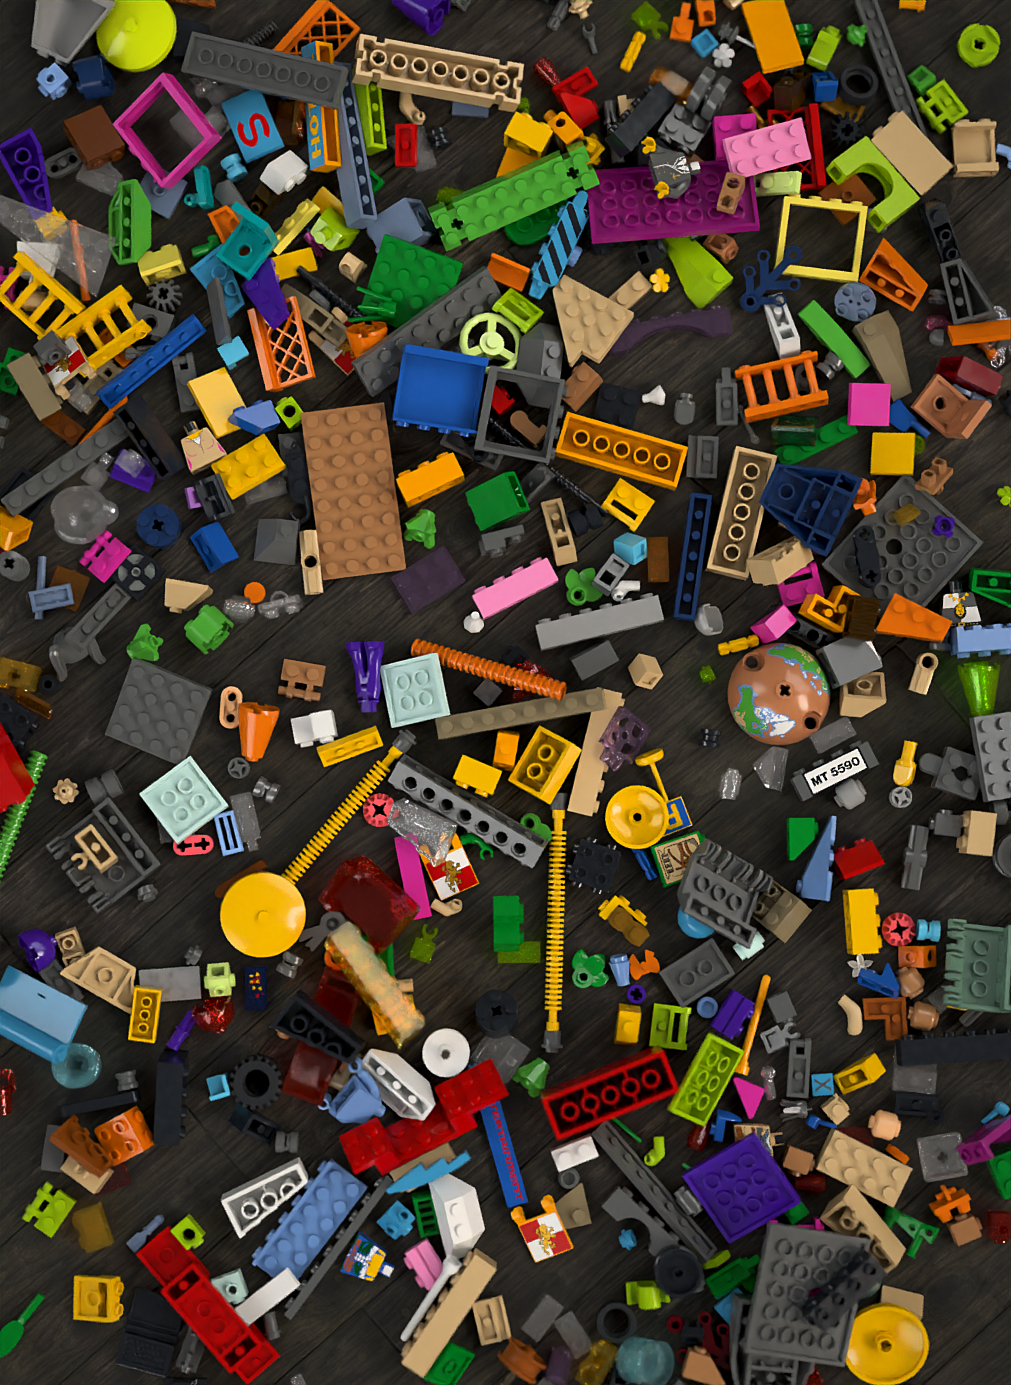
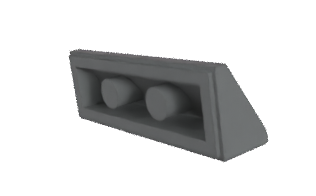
(219, 312)

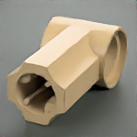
(921, 675)

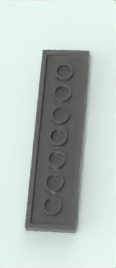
(265, 70)
(427, 329)

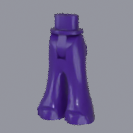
(367, 666)

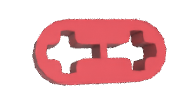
(195, 850)

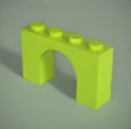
(866, 158)

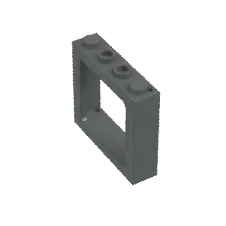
(556, 411)

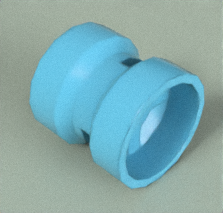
(234, 168)
(928, 930)

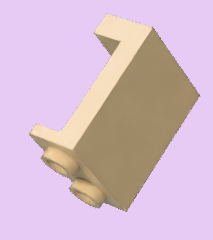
(974, 148)

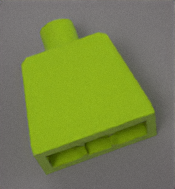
(332, 231)

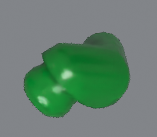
(206, 248)

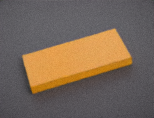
(772, 34)

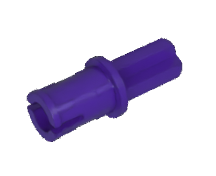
(181, 1031)

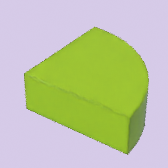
(717, 1259)

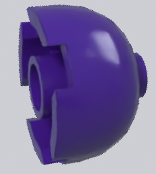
(38, 947)

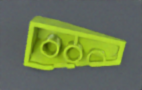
(698, 270)

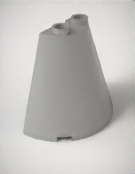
(66, 25)

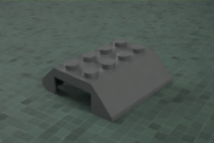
(133, 856)
(721, 893)

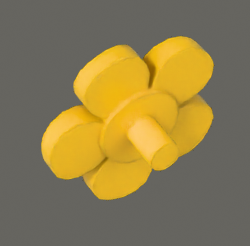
(660, 281)

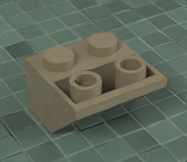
(780, 911)

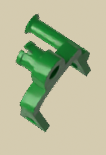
(905, 1221)

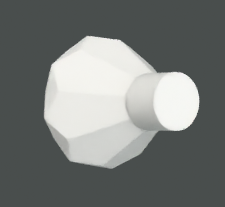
(655, 396)
(473, 622)

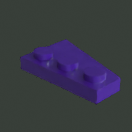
(266, 294)

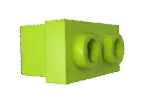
(824, 48)
(645, 1294)

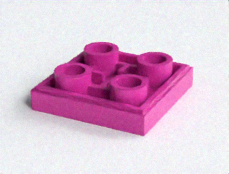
(869, 404)

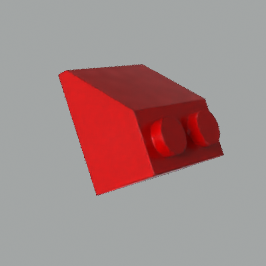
(856, 859)

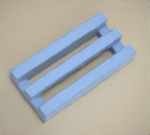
(222, 843)

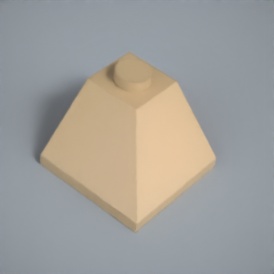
(184, 595)
(862, 695)

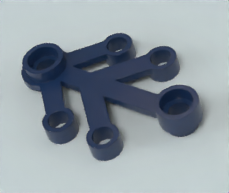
(768, 281)

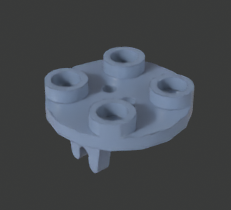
(847, 301)

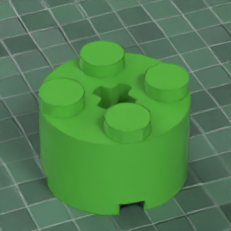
(208, 628)

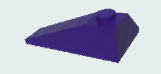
(26, 167)

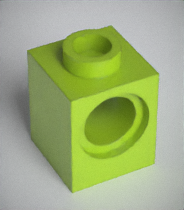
(291, 422)
(188, 1222)

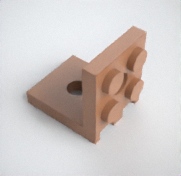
(958, 414)

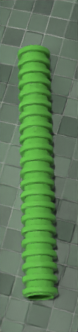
(16, 812)

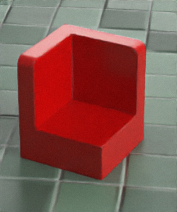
(757, 89)

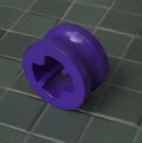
(641, 990)

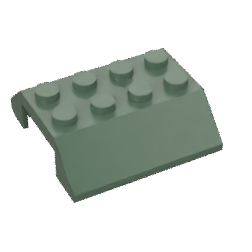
(978, 967)

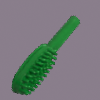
(14, 1329)

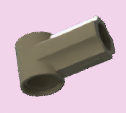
(343, 1074)

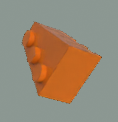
(893, 277)
(911, 620)

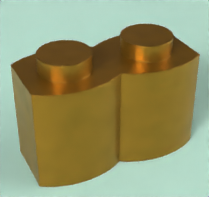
(632, 930)

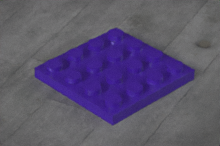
(741, 1187)

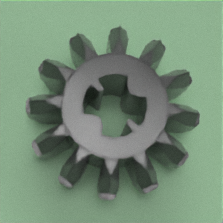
(171, 291)

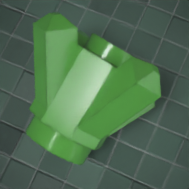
(421, 528)
(144, 645)
(532, 1076)

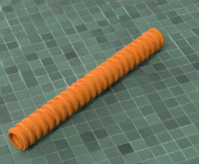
(492, 670)

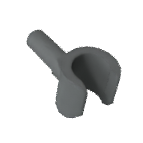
(590, 36)

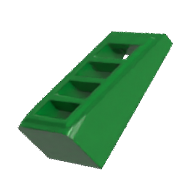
(419, 1197)

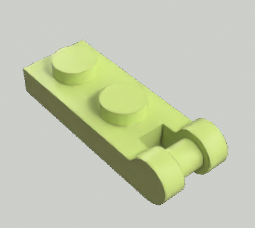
(778, 183)

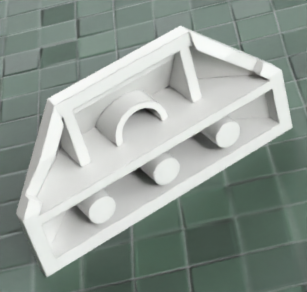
(399, 1084)
(456, 1214)

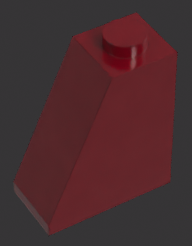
(969, 375)

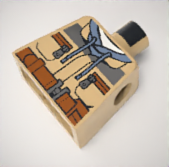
(762, 1130)

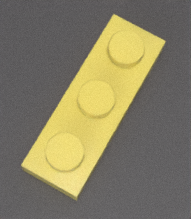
(293, 225)

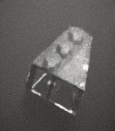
(423, 828)

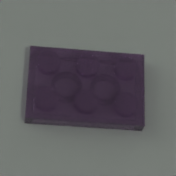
(428, 579)

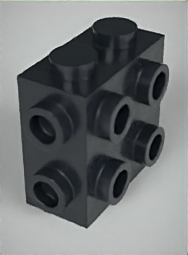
(17, 721)
(593, 865)

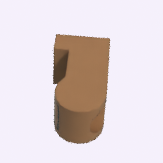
(730, 193)
(526, 429)

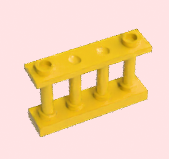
(40, 277)
(101, 311)

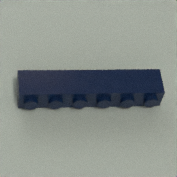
(692, 557)

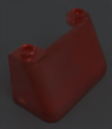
(370, 901)

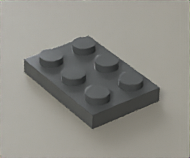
(696, 972)

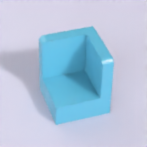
(233, 352)
(630, 548)
(219, 1086)

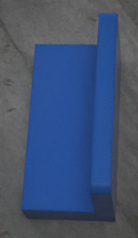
(214, 546)

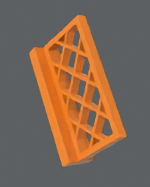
(311, 19)
(267, 352)

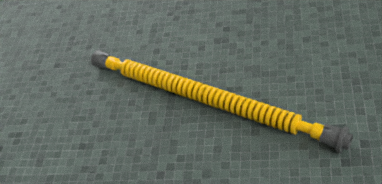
(400, 745)
(552, 1035)

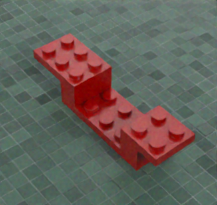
(412, 1138)
(205, 1309)

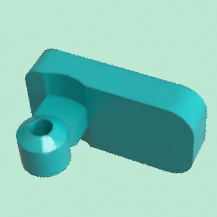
(204, 197)

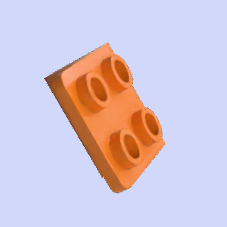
(125, 1135)

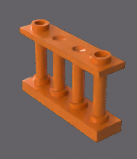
(775, 406)

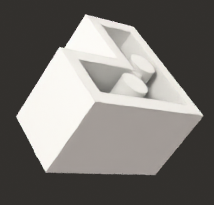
(314, 728)

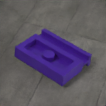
(143, 480)

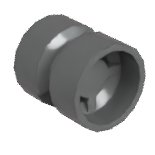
(104, 787)
(1002, 809)

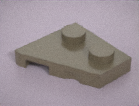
(573, 1208)

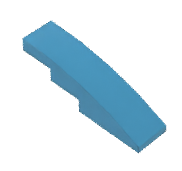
(421, 1175)

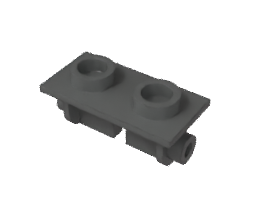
(190, 1352)

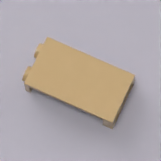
(911, 152)

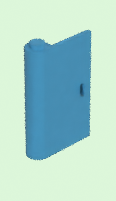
(35, 1021)

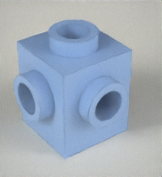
(53, 81)

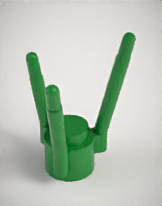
(386, 309)

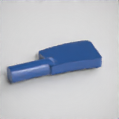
(903, 419)

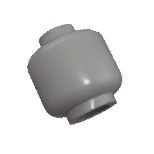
(850, 793)

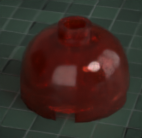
(214, 1014)

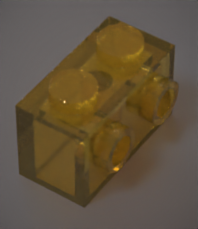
(598, 1364)

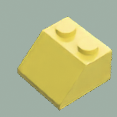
(161, 264)

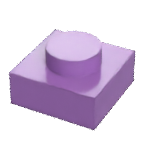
(192, 498)

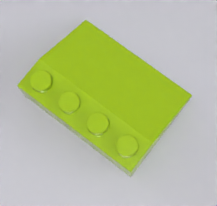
(706, 1079)

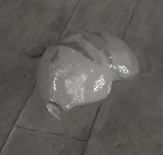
(82, 514)

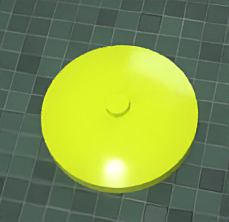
(137, 34)

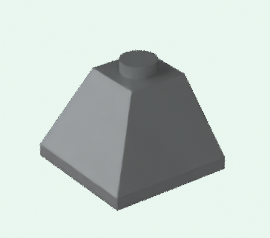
(277, 541)

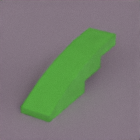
(834, 338)

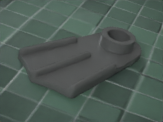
(227, 194)

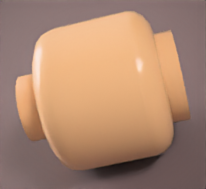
(884, 1125)

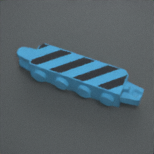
(560, 245)

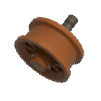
(521, 1361)

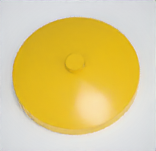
(262, 914)
(886, 1344)

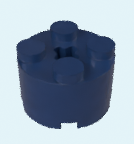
(94, 77)
(170, 530)

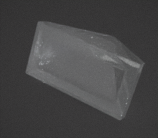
(772, 767)

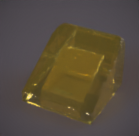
(906, 514)

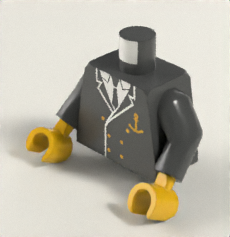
(669, 170)

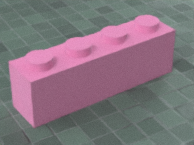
(514, 588)

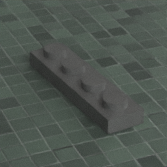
(97, 617)

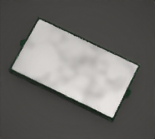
(178, 982)

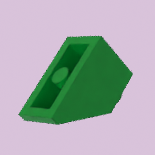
(799, 835)

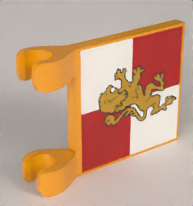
(453, 874)
(543, 1233)

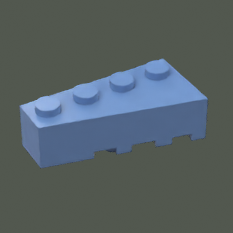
(980, 640)

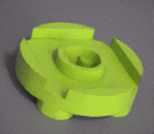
(978, 33)

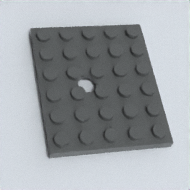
(925, 559)
(789, 1268)

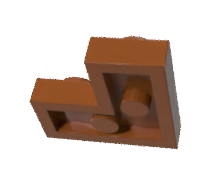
(889, 1009)

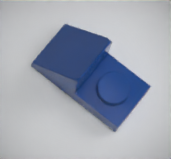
(824, 86)
(882, 983)

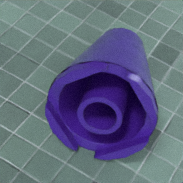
(425, 13)

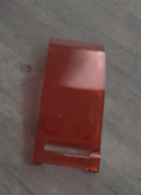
(311, 1067)

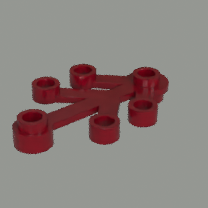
(708, 1341)

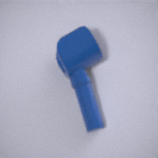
(813, 1121)

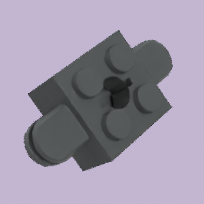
(953, 772)

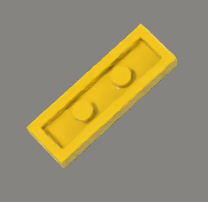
(349, 746)

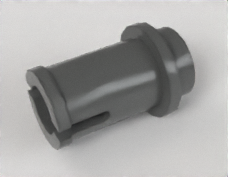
(271, 1325)

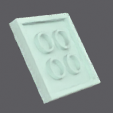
(414, 690)
(184, 800)

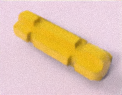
(632, 51)
(738, 644)

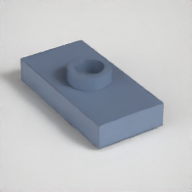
(51, 598)

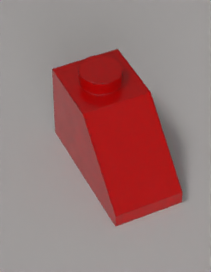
(578, 108)

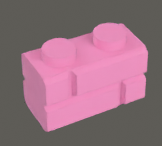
(425, 1263)

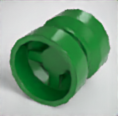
(803, 35)

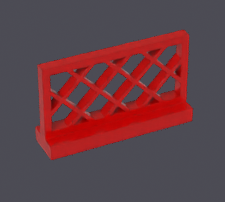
(814, 142)

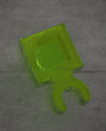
(648, 18)
(423, 947)

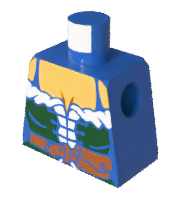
(366, 1259)

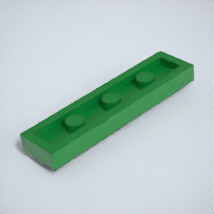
(826, 437)

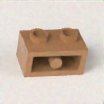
(581, 385)

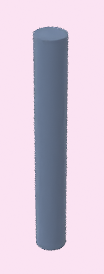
(41, 572)

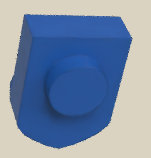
(717, 1127)

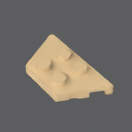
(104, 976)

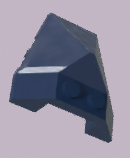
(810, 502)

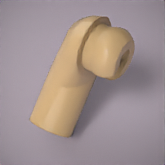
(447, 909)

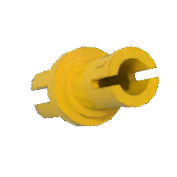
(905, 767)

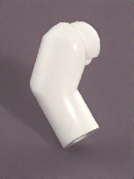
(623, 587)

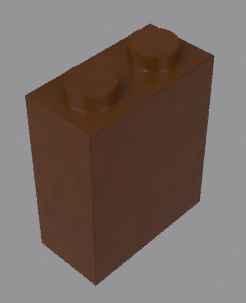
(94, 138)

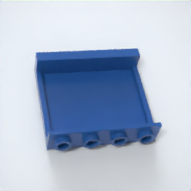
(439, 390)

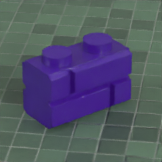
(732, 1014)

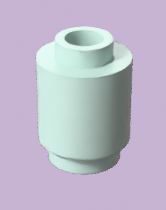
(755, 947)

